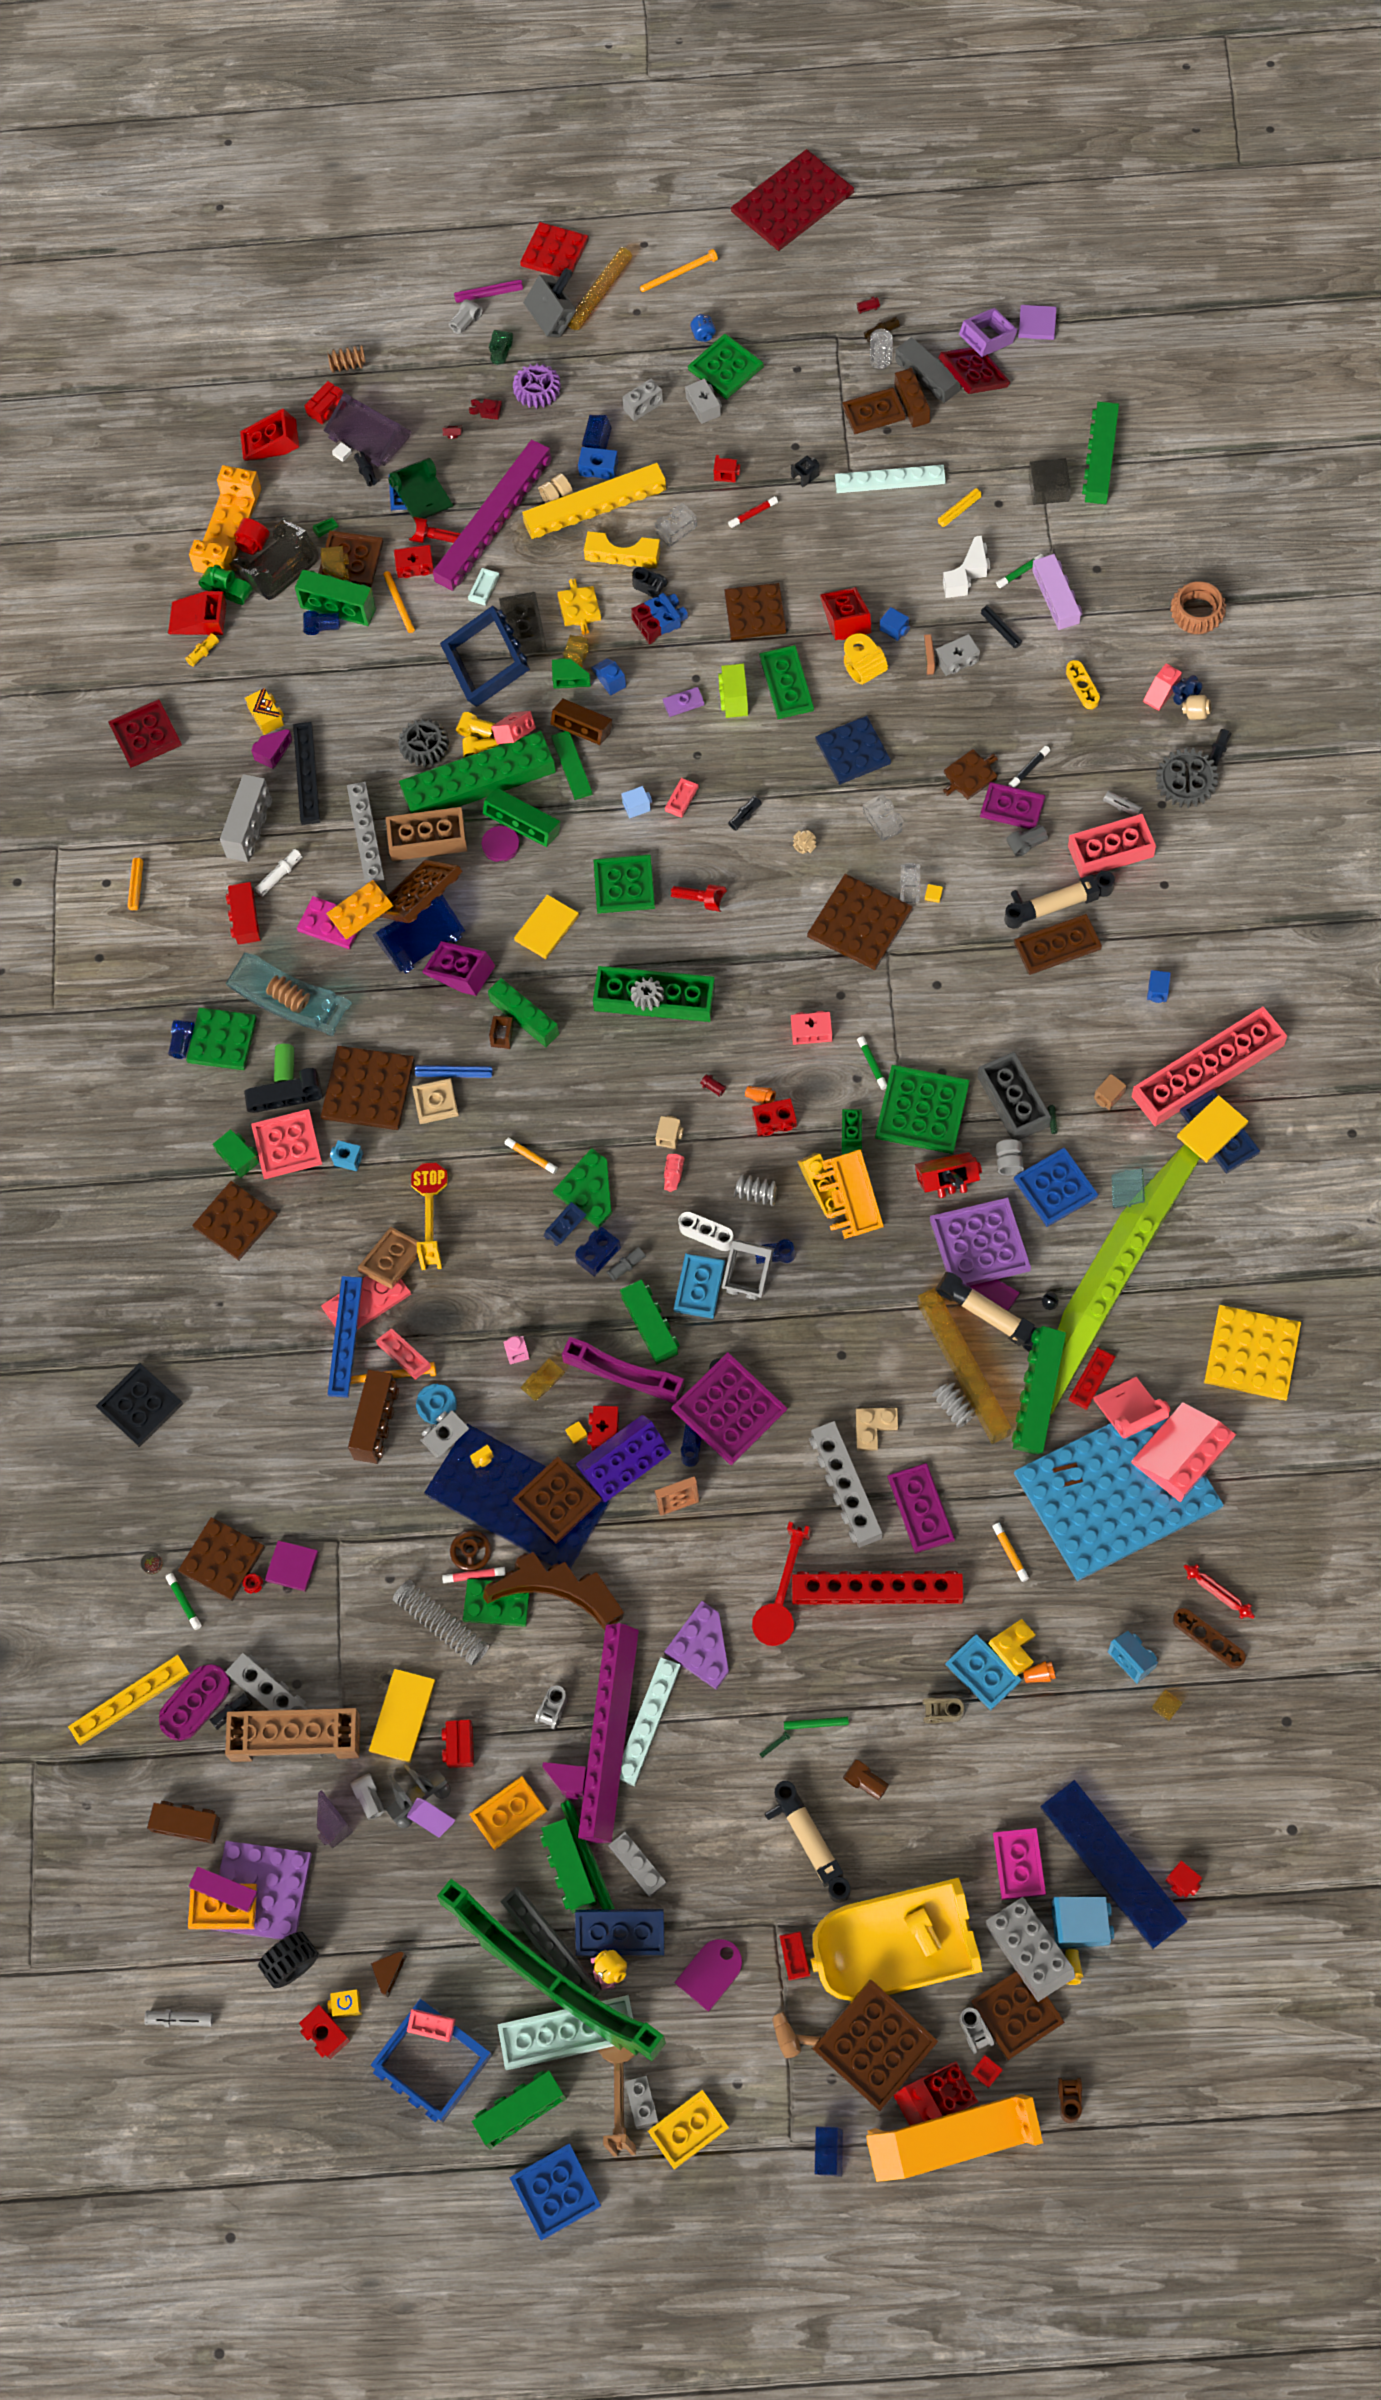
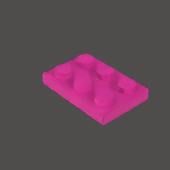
(318, 924)
(1019, 1864)

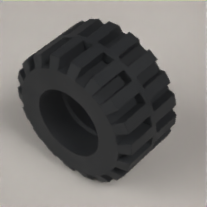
(288, 1960)

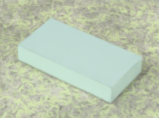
(483, 586)

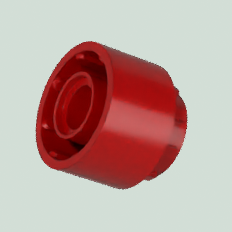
(251, 536)

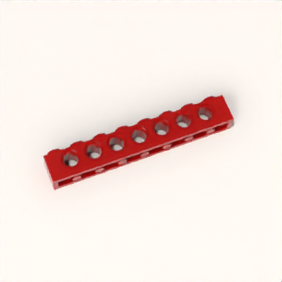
(866, 1595)

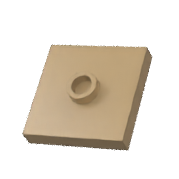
(435, 1101)

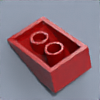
(270, 436)
(846, 613)

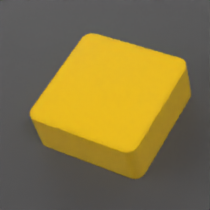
(933, 893)
(576, 1432)

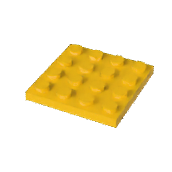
(1252, 1352)

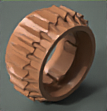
(1202, 591)

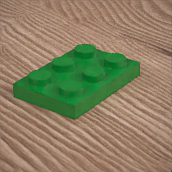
(508, 1610)

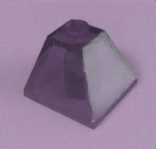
(330, 1823)

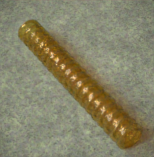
(600, 287)

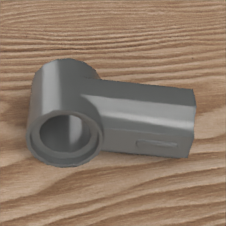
(1021, 842)

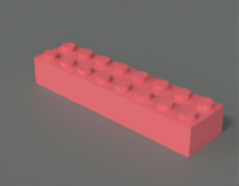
(1209, 1066)

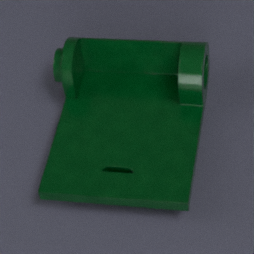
(420, 489)

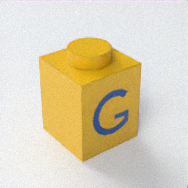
(345, 2004)

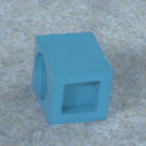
(352, 1161)

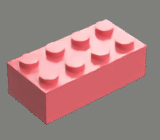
(1111, 845)

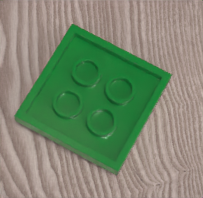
(725, 366)
(623, 884)
(221, 1039)

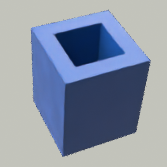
(894, 624)
(1158, 986)

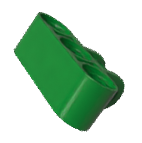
(222, 580)

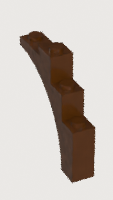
(559, 1581)

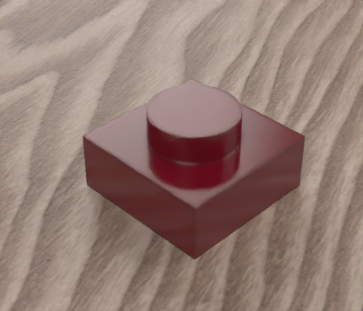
(452, 431)

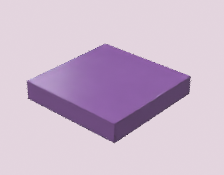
(1037, 322)

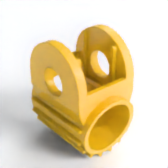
(863, 662)

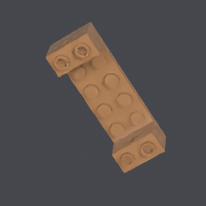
(293, 1733)

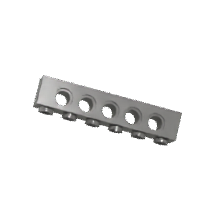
(366, 834)
(830, 1435)
(244, 1667)

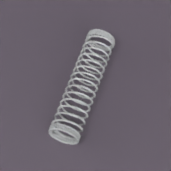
(476, 1653)

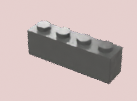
(927, 370)

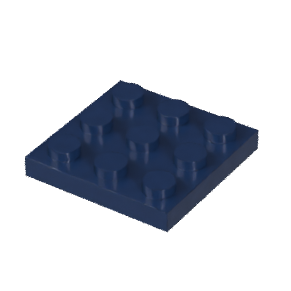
(853, 750)

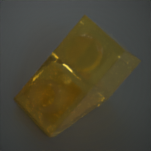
(334, 562)

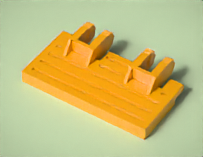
(853, 1193)

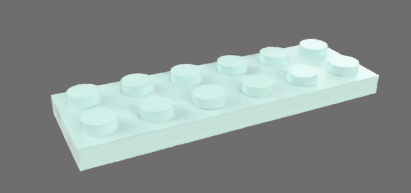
(552, 2036)

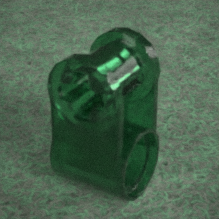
(500, 346)

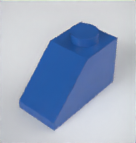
(610, 676)

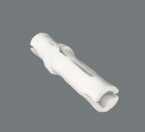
(283, 867)

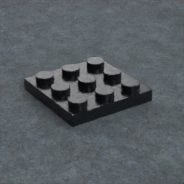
(139, 1405)

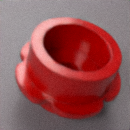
(252, 1578)

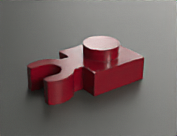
(488, 409)

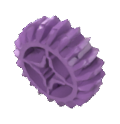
(532, 383)

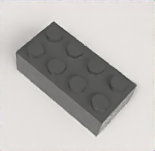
(1014, 1096)

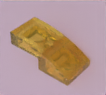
(543, 1380)

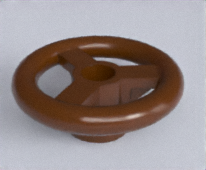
(470, 1555)

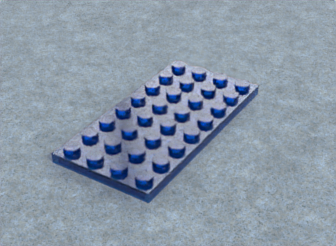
(488, 1494)

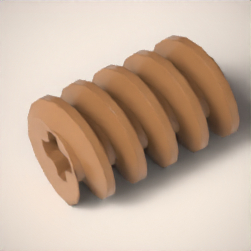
(346, 359)
(286, 995)

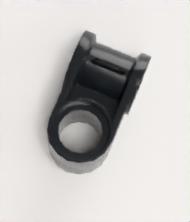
(650, 583)

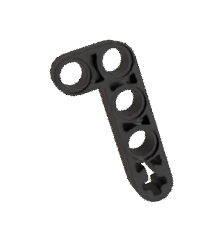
(285, 1093)

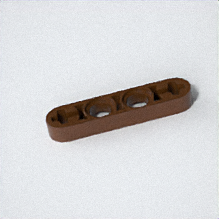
(1211, 1635)

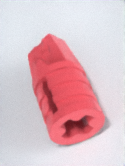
(673, 1171)

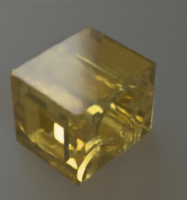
(576, 649)

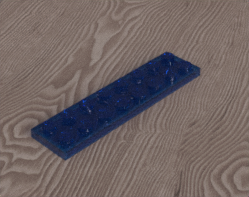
(1113, 1864)

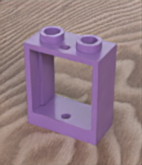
(979, 341)

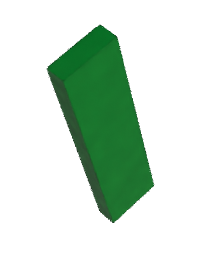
(571, 765)

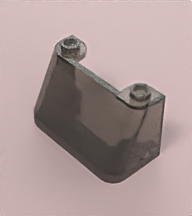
(280, 563)

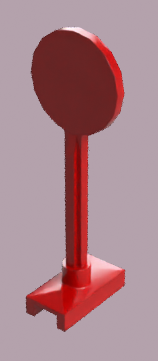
(773, 1622)

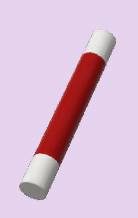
(752, 512)

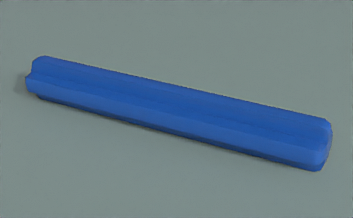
(453, 1071)

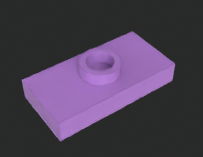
(683, 701)

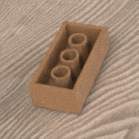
(426, 834)

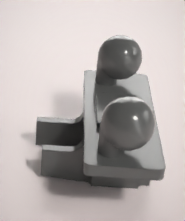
(425, 1787)

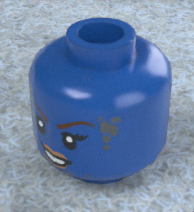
(702, 328)

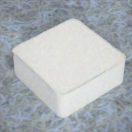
(342, 452)

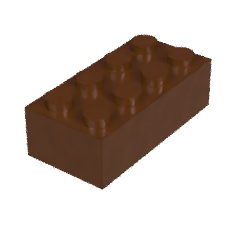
(373, 1417)

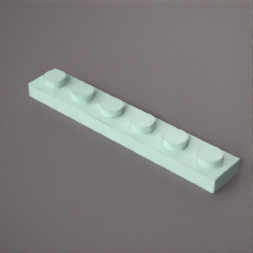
(890, 478)
(648, 1720)

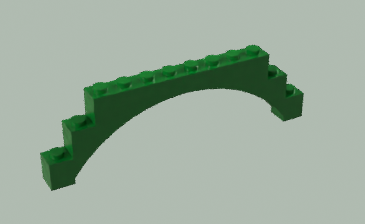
(499, 1942)

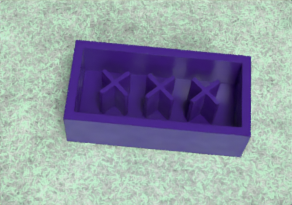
(623, 1458)

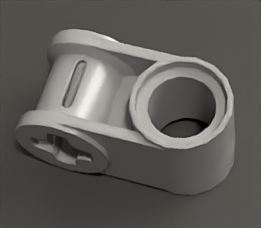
(551, 1708)
(975, 2031)

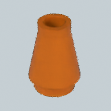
(760, 1094)
(1040, 1673)

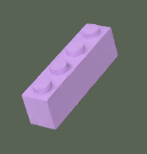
(1057, 591)

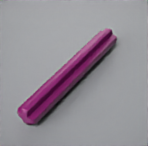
(488, 291)

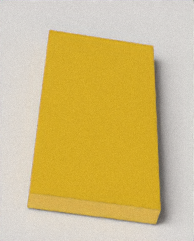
(402, 1715)

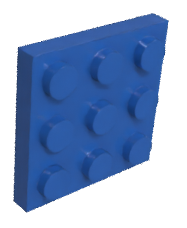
(1055, 1187)
(555, 2192)

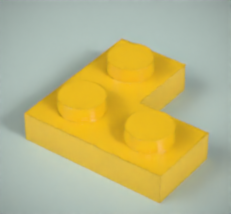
(1009, 1646)

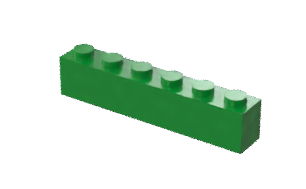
(1101, 452)
(1038, 1390)

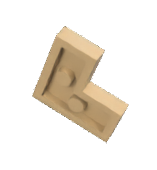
(873, 1420)

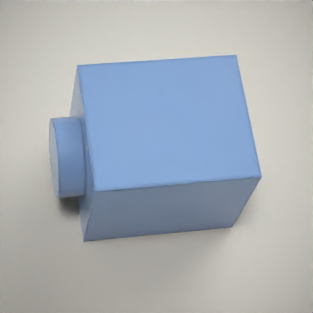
(636, 802)

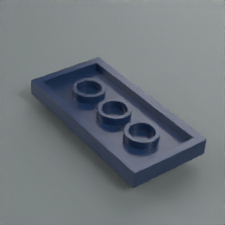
(1237, 1150)
(619, 1930)

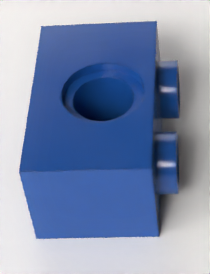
(598, 463)

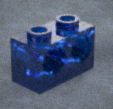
(602, 1253)

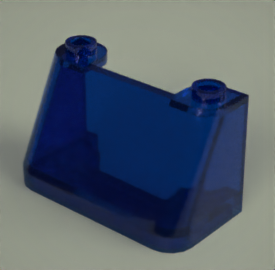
(412, 941)

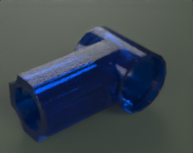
(315, 622)
(181, 1035)
(777, 1255)
(690, 1443)

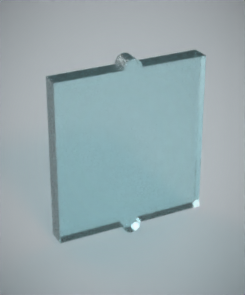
(1128, 1188)

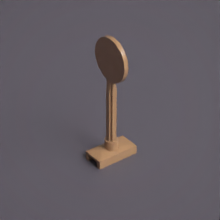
(619, 2139)

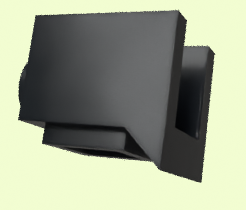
(807, 469)

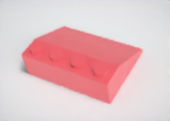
(1183, 1450)

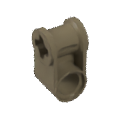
(941, 1709)

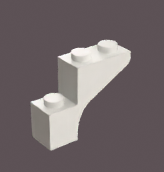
(974, 566)

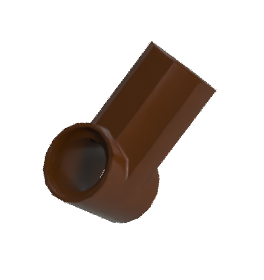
(861, 1777)

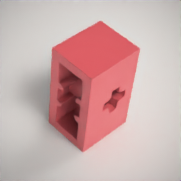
(513, 727)
(804, 1034)

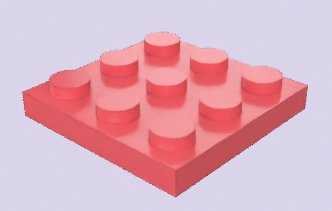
(286, 1144)

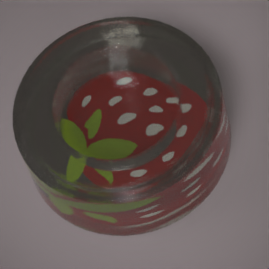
(151, 1563)

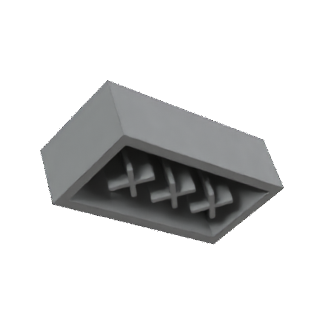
(246, 818)
(1030, 1949)

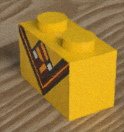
(264, 711)

